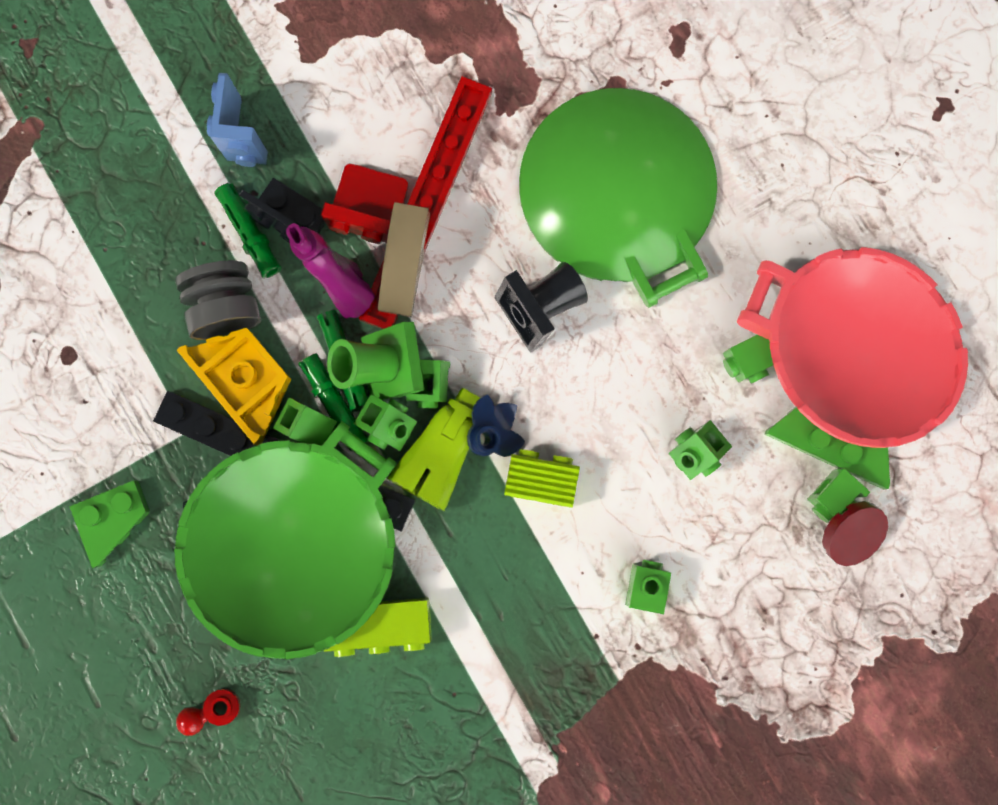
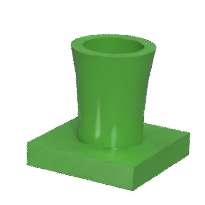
(383, 360)

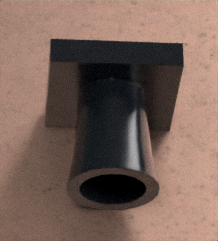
(533, 306)

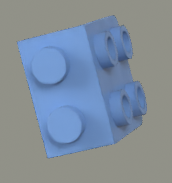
(234, 141)

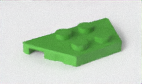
(860, 461)

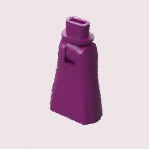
(335, 272)

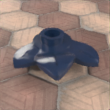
(496, 426)

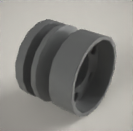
(217, 299)

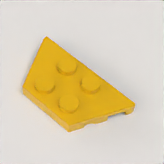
(241, 379)

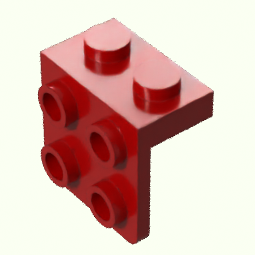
(365, 203)

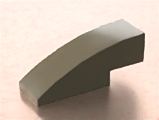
(403, 259)

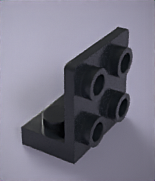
(281, 207)

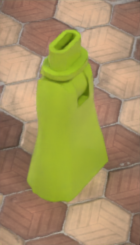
(438, 454)

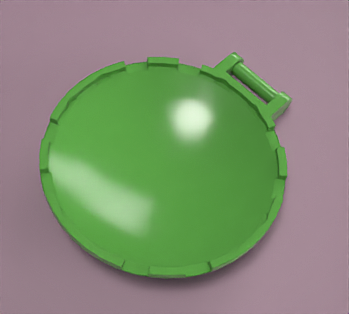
(620, 189)
(287, 546)

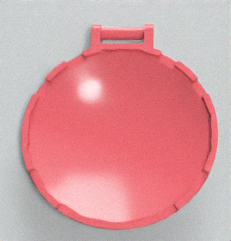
(862, 345)

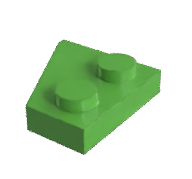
(108, 519)

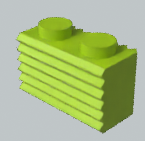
(541, 479)

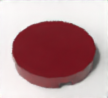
(855, 533)

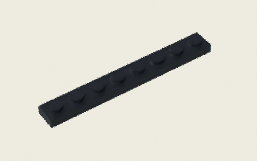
(227, 437)

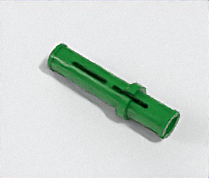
(253, 240)
(332, 332)
(329, 394)

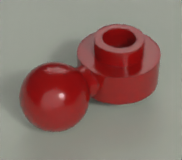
(191, 719)

